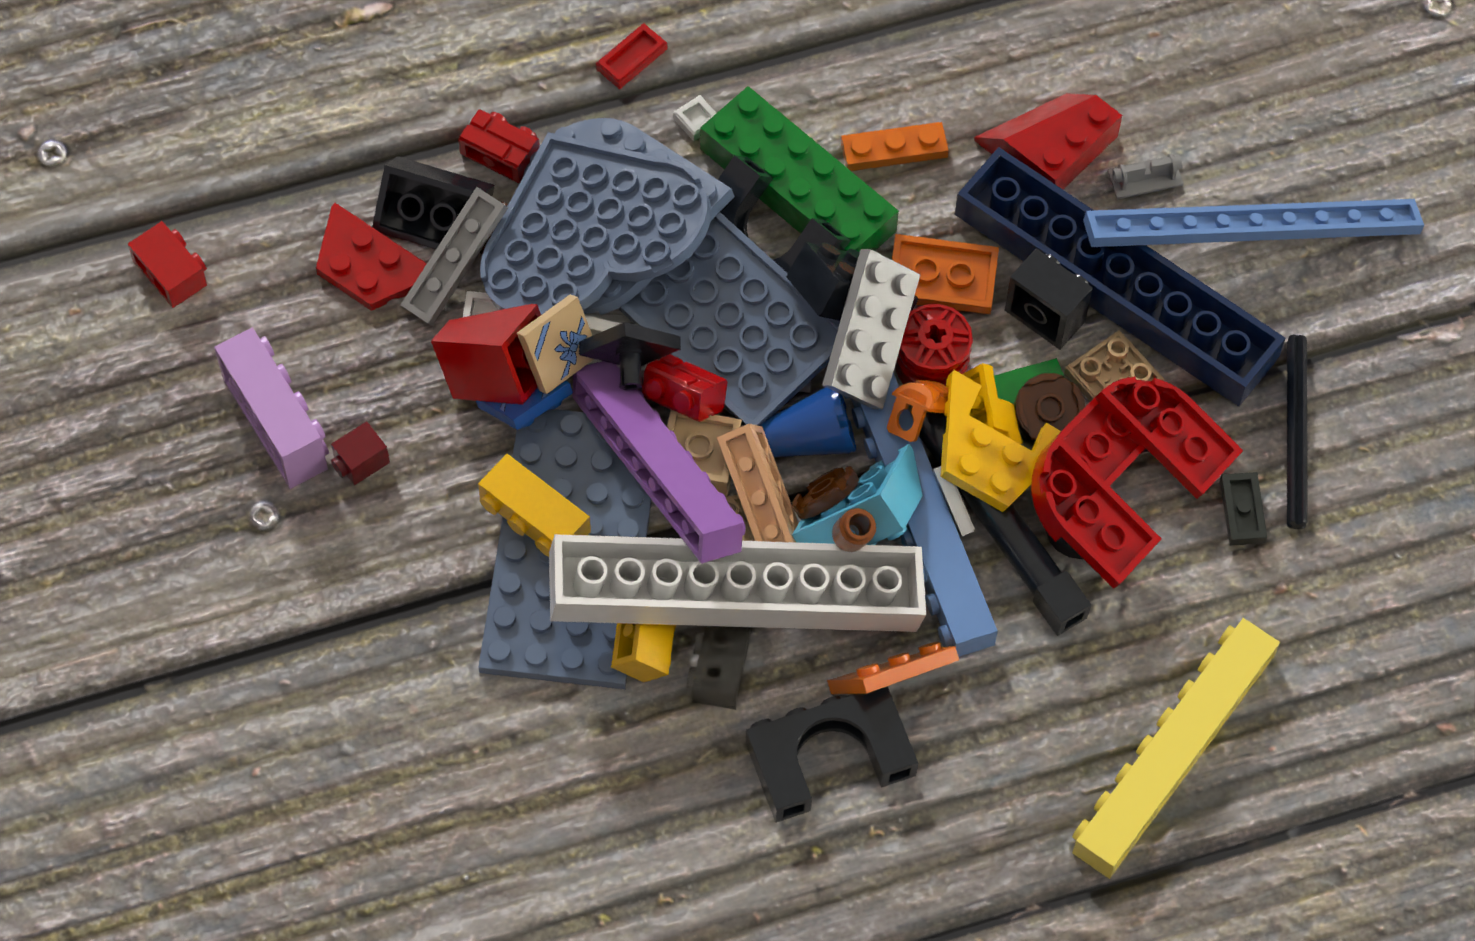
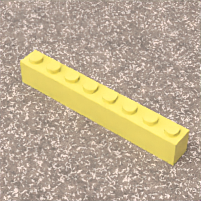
(1174, 748)

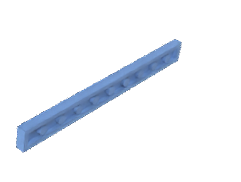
(1252, 222)

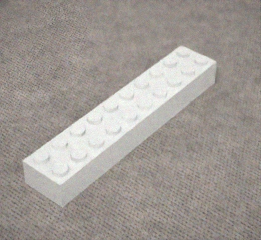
(759, 587)

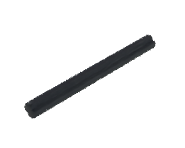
(1297, 433)

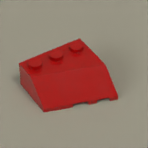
(1057, 136)

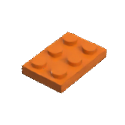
(950, 271)

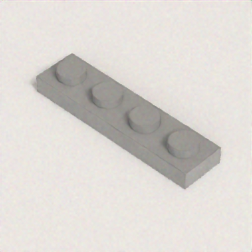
(454, 256)

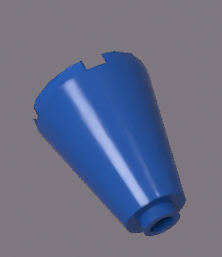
(811, 427)

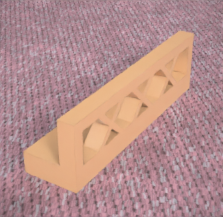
(759, 484)

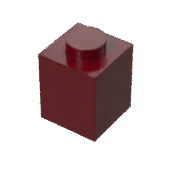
(359, 454)

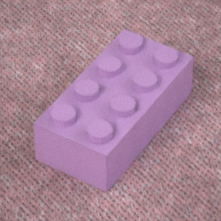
(272, 407)

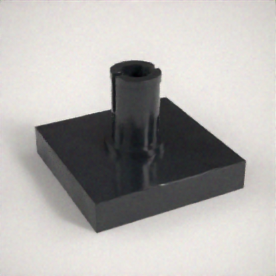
(630, 348)

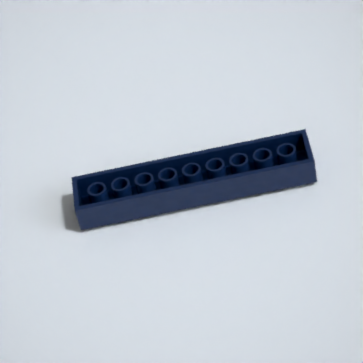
(1129, 283)

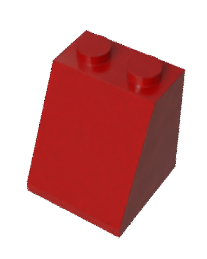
(485, 356)

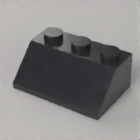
(421, 201)

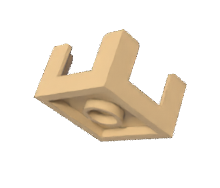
(702, 443)

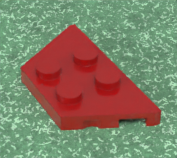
(365, 261)

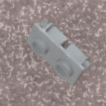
(1146, 176)

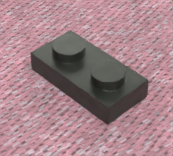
(1243, 508)

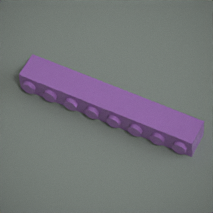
(659, 463)

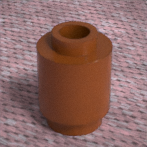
(861, 523)

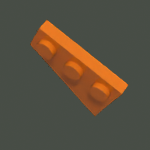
(895, 670)

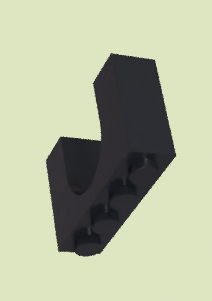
(748, 184)
(866, 717)

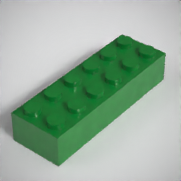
(804, 174)

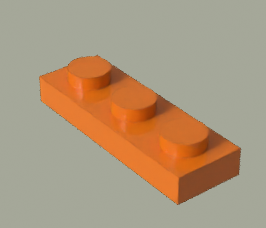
(894, 146)

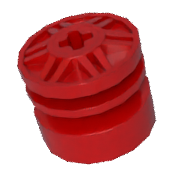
(934, 344)

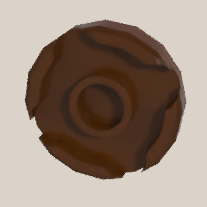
(1047, 400)
(825, 492)

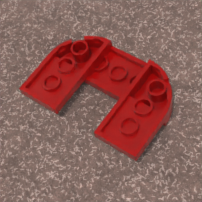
(1099, 444)

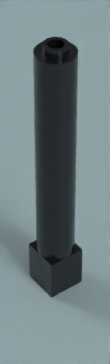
(1054, 591)

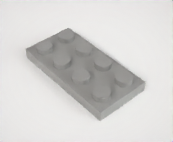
(871, 329)

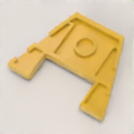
(981, 457)

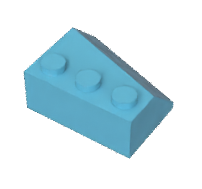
(884, 491)

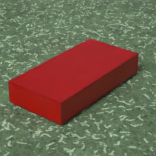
(631, 56)

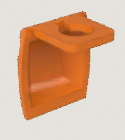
(924, 397)

